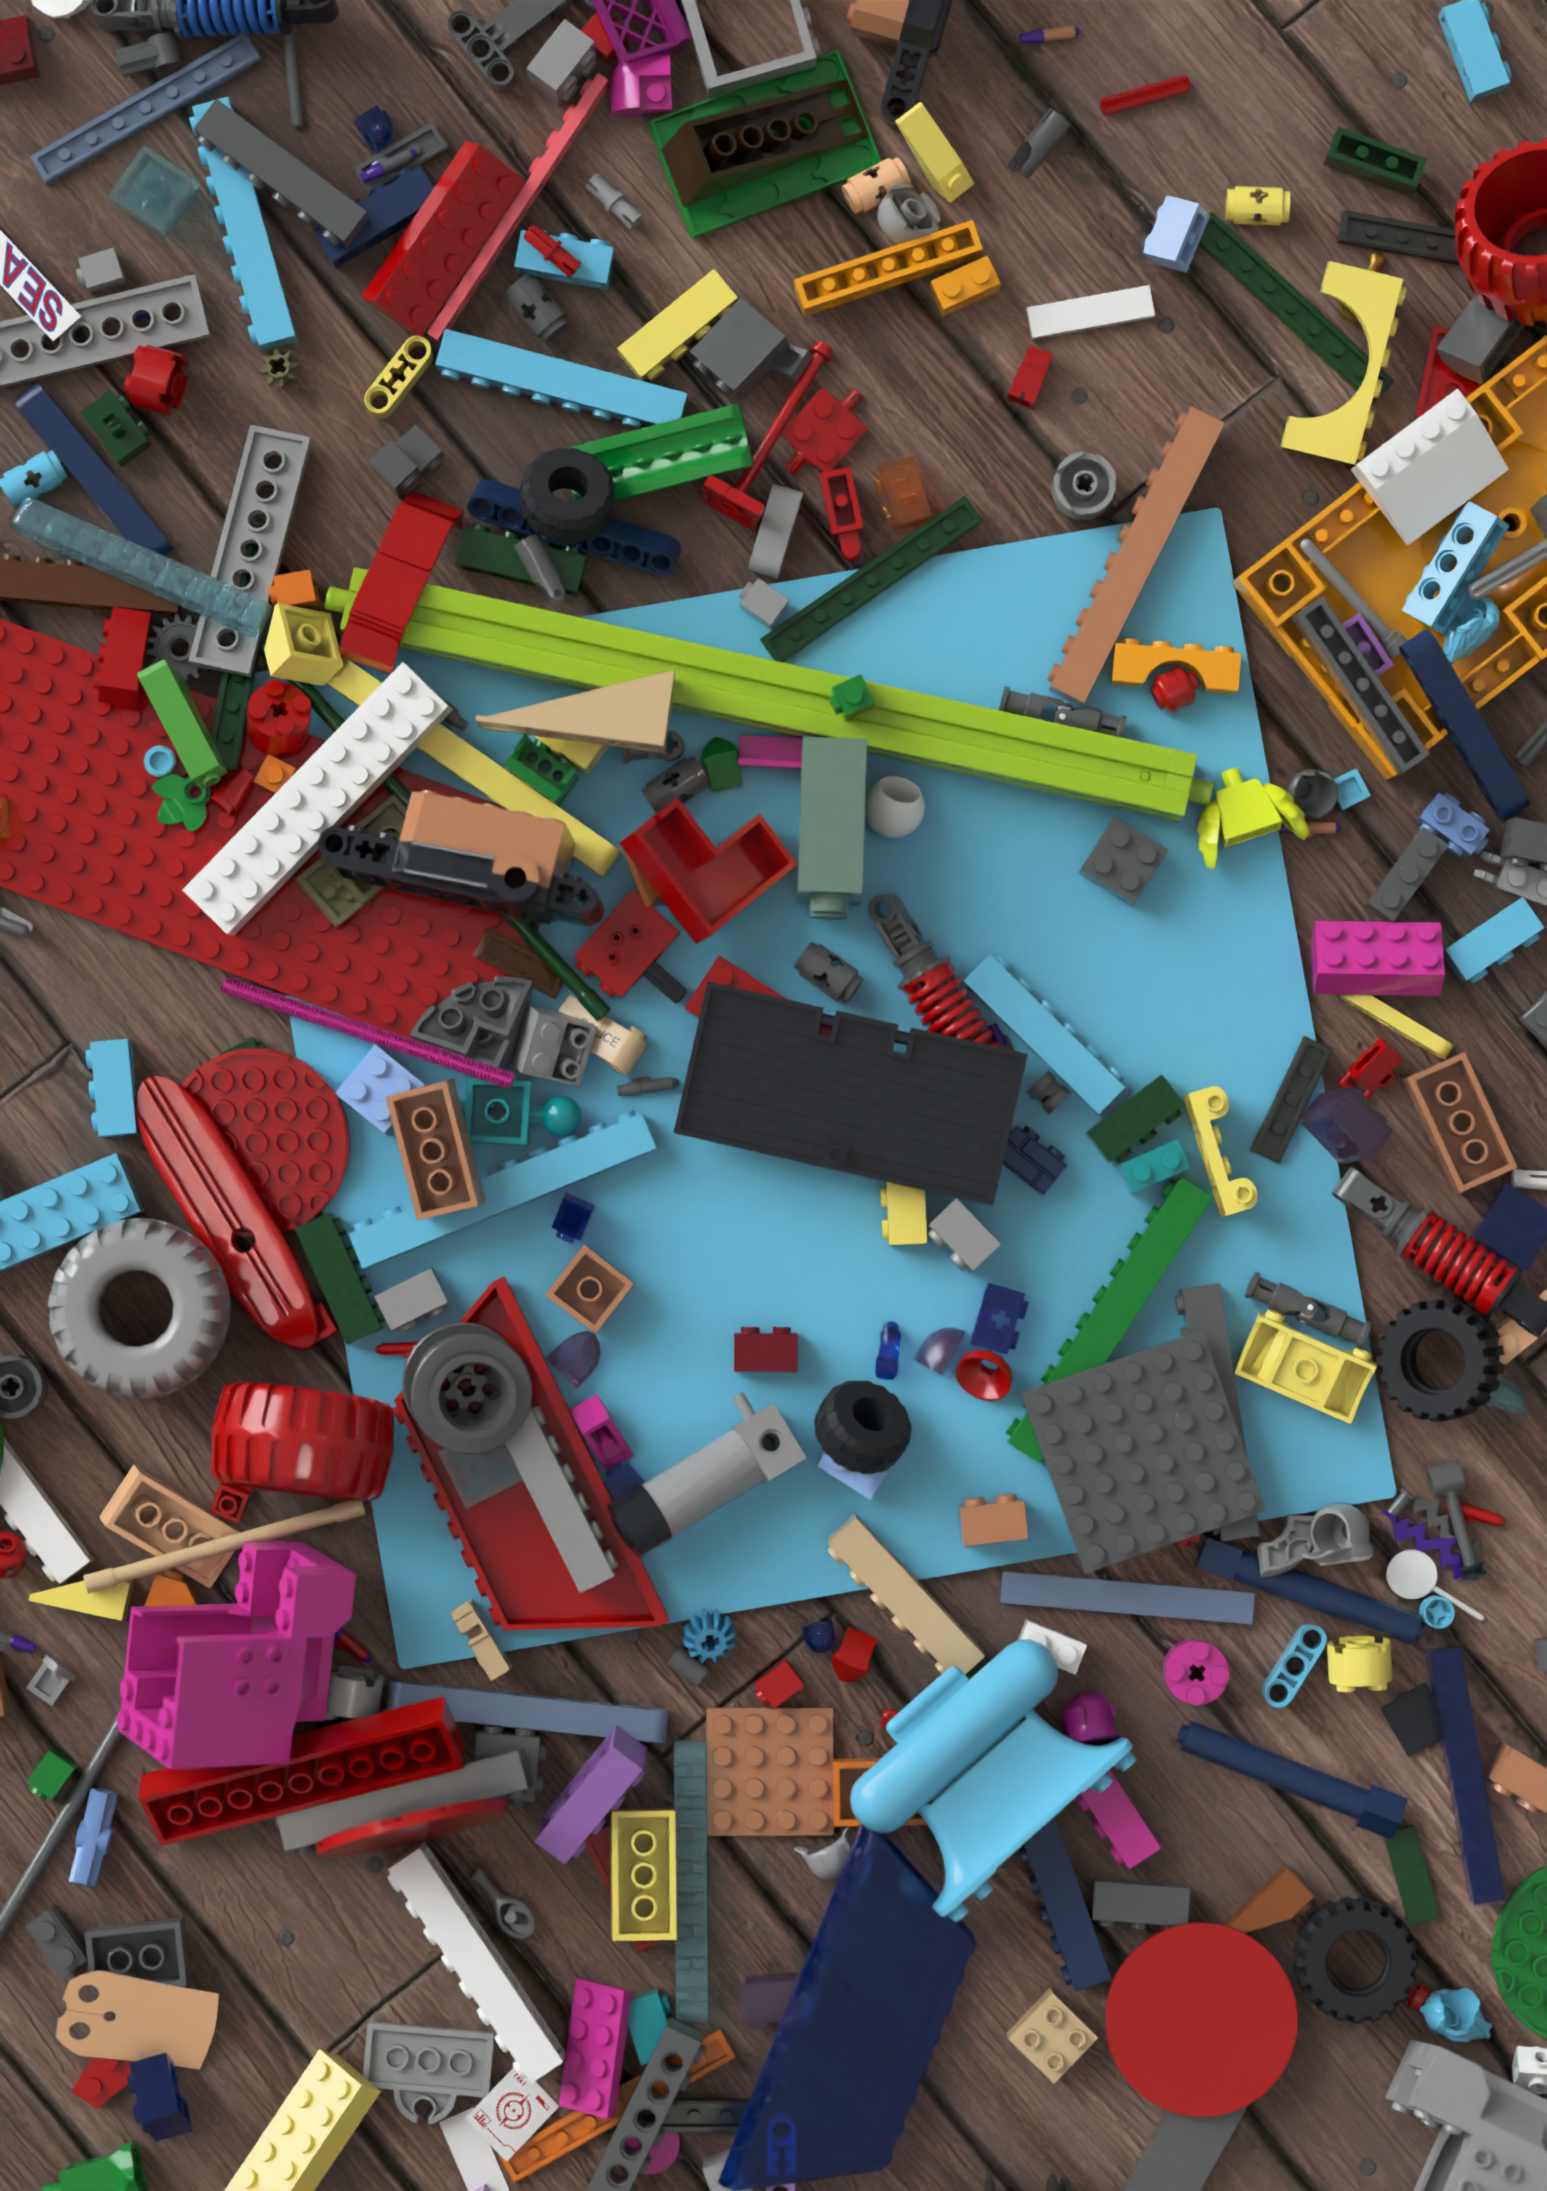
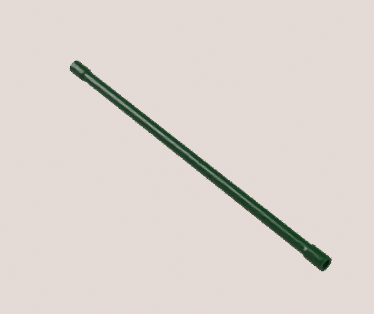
(586, 996)

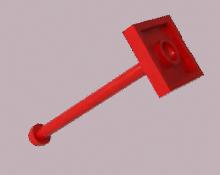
(733, 500)

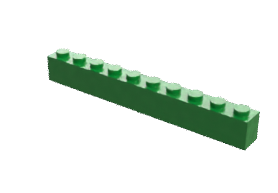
(1124, 1295)

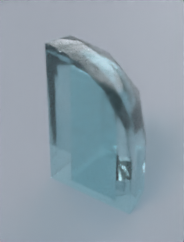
(1508, 1398)

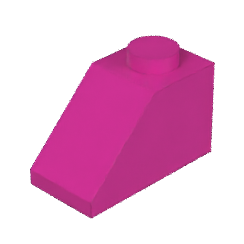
(601, 1432)

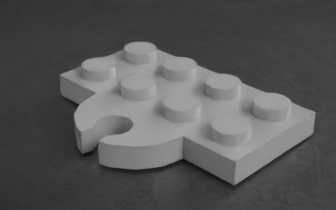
(428, 2065)

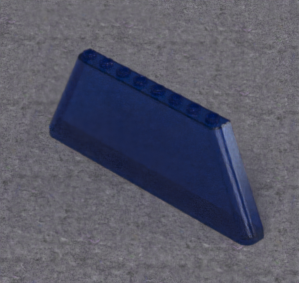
(854, 2028)

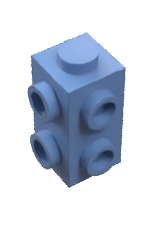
(1453, 825)

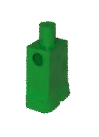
(110, 2172)

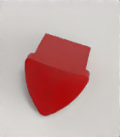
(853, 1655)

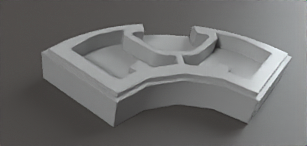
(1286, 1550)

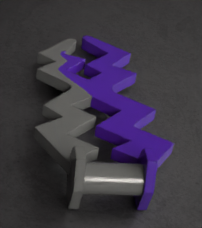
(1403, 1531)

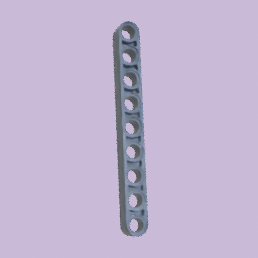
(535, 1711)

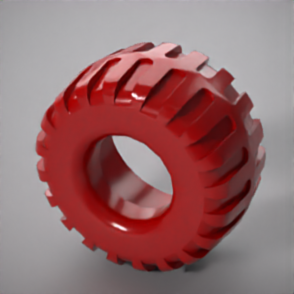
(1490, 219)
(302, 1441)

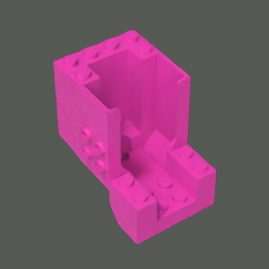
(236, 1677)

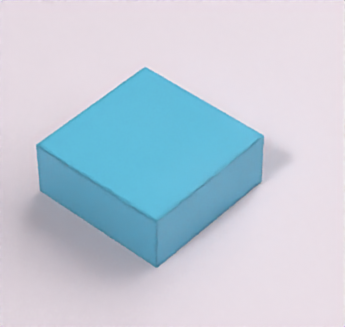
(1351, 789)

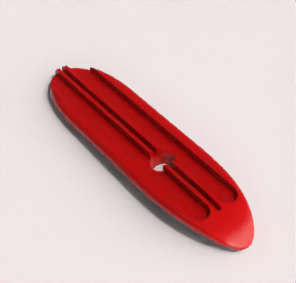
(220, 1203)

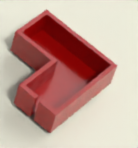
(701, 881)

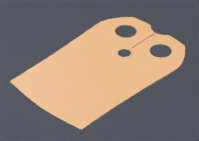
(148, 2019)

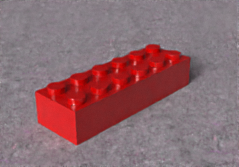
(443, 238)

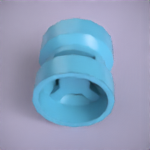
(1440, 1615)

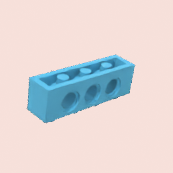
(1470, 560)

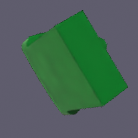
(721, 764)

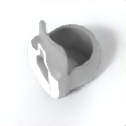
(1340, 1535)

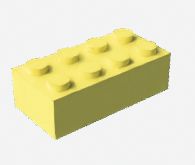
(643, 1874)

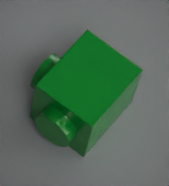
(851, 698)

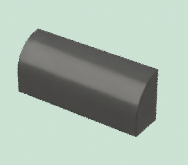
(1478, 341)

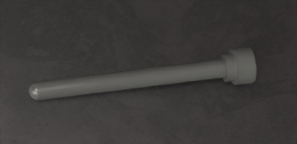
(293, 80)

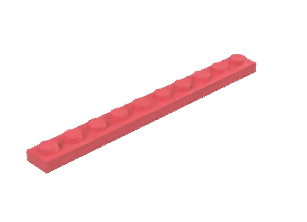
(540, 172)

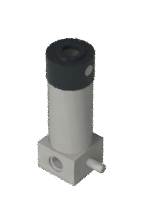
(706, 1479)

